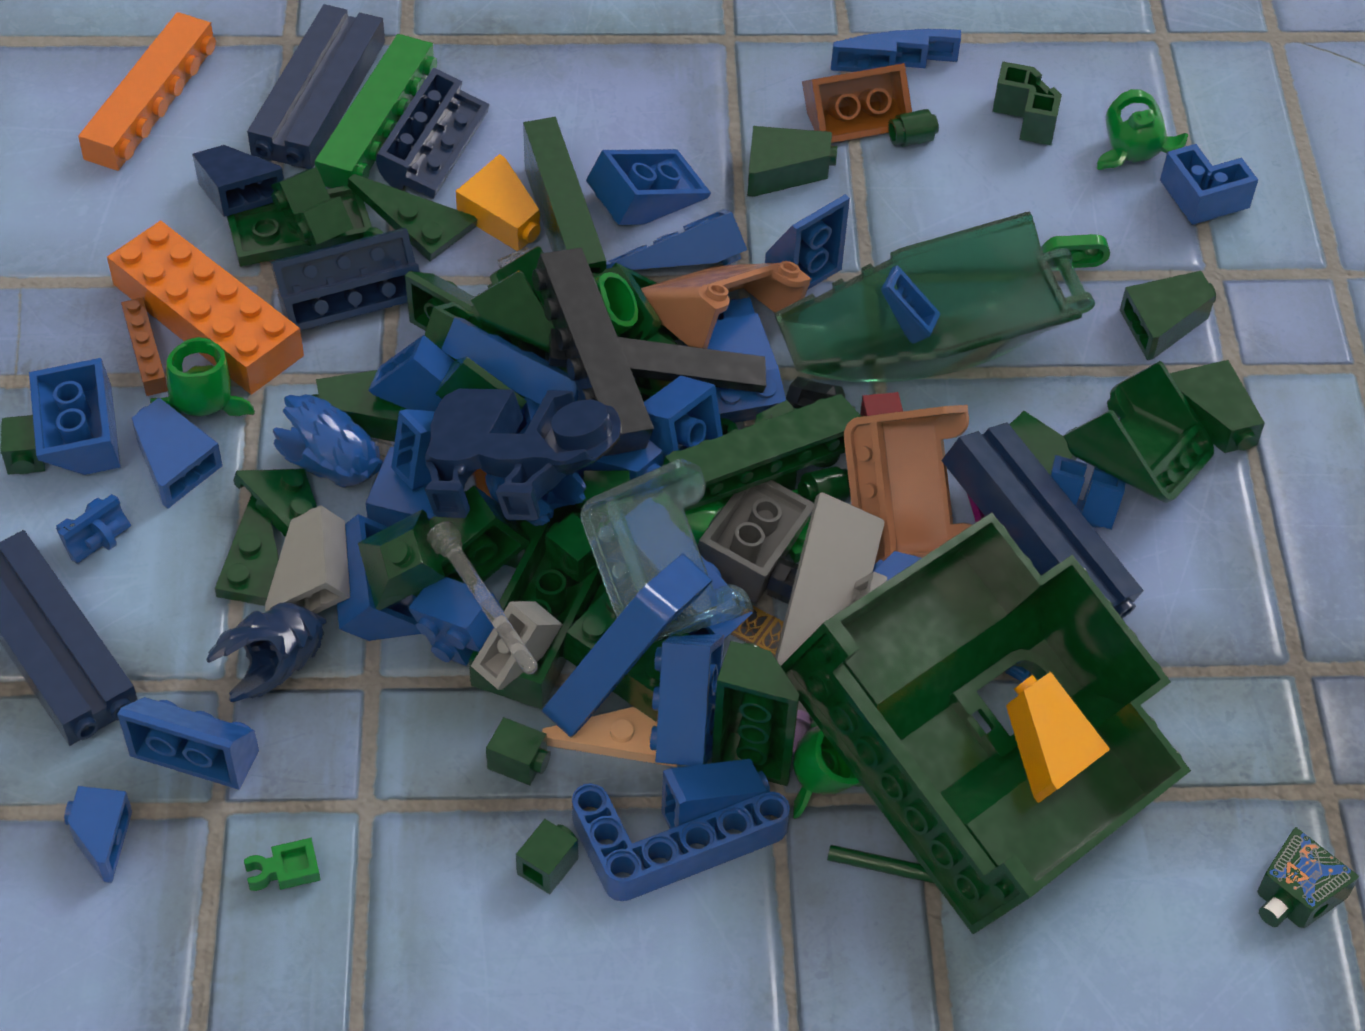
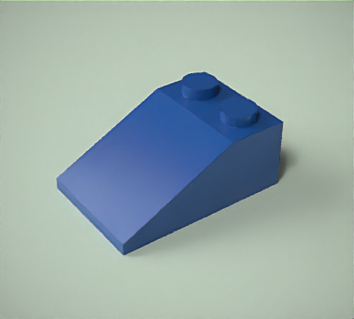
(644, 184)
(815, 242)
(746, 336)
(684, 414)

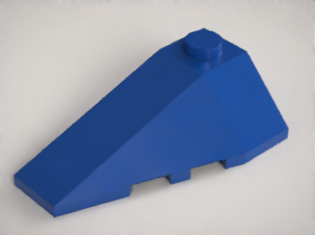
(703, 242)

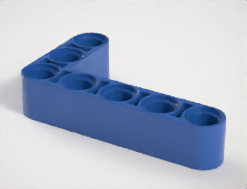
(625, 643)
(673, 843)

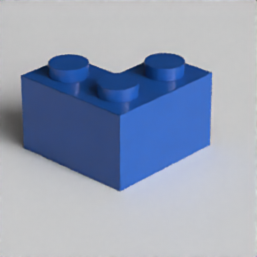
(1205, 189)
(451, 620)

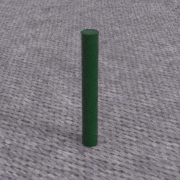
(878, 863)

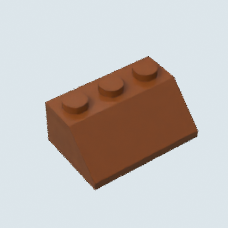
(857, 102)

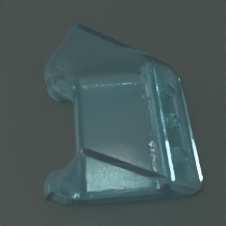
(642, 530)

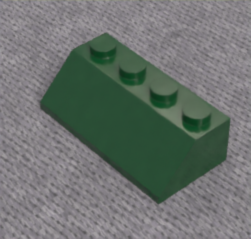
(430, 290)
(755, 712)

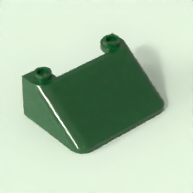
(514, 304)
(1154, 443)

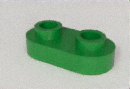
(1086, 250)

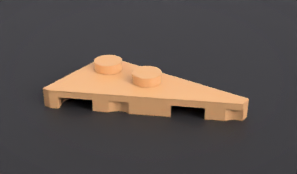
(613, 734)

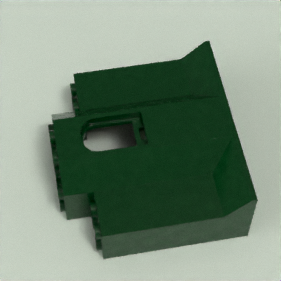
(898, 695)

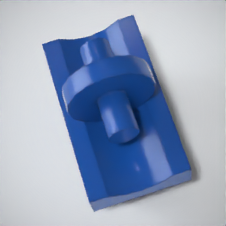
(94, 528)

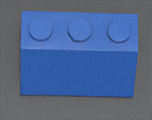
(75, 417)
(358, 613)
(686, 698)
(188, 741)

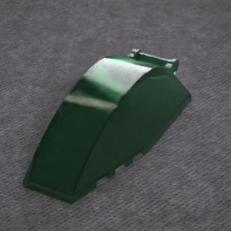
(983, 280)

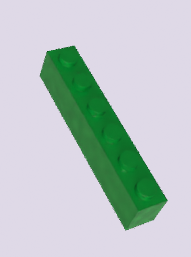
(375, 111)

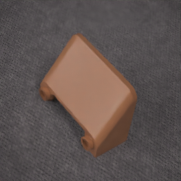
(693, 301)
(901, 477)

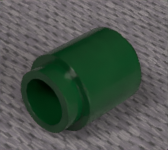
(913, 128)
(830, 481)

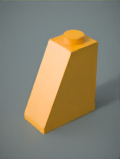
(500, 204)
(1051, 735)

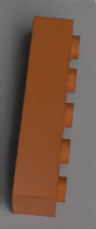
(144, 346)

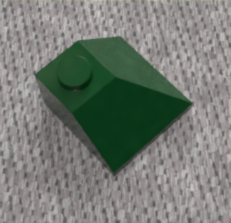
(400, 560)

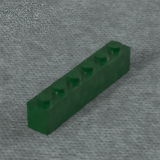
(769, 448)

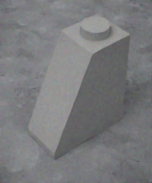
(312, 563)

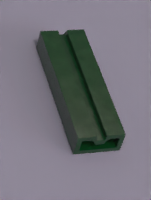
(559, 192)

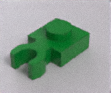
(290, 865)

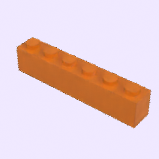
(147, 91)

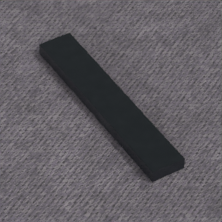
(670, 361)

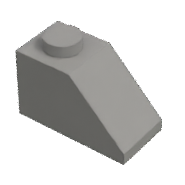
(536, 630)

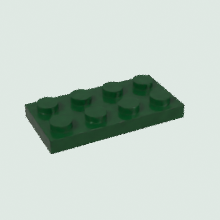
(267, 235)

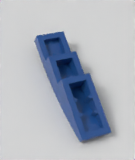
(895, 48)
(515, 368)

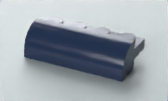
(430, 135)
(345, 279)

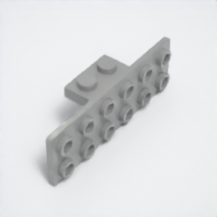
(831, 571)

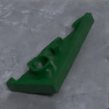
(429, 224)
(279, 493)
(250, 560)

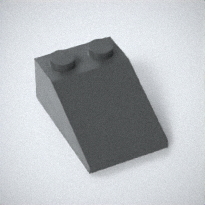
(754, 535)

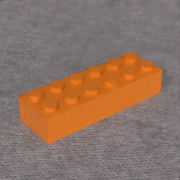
(205, 301)

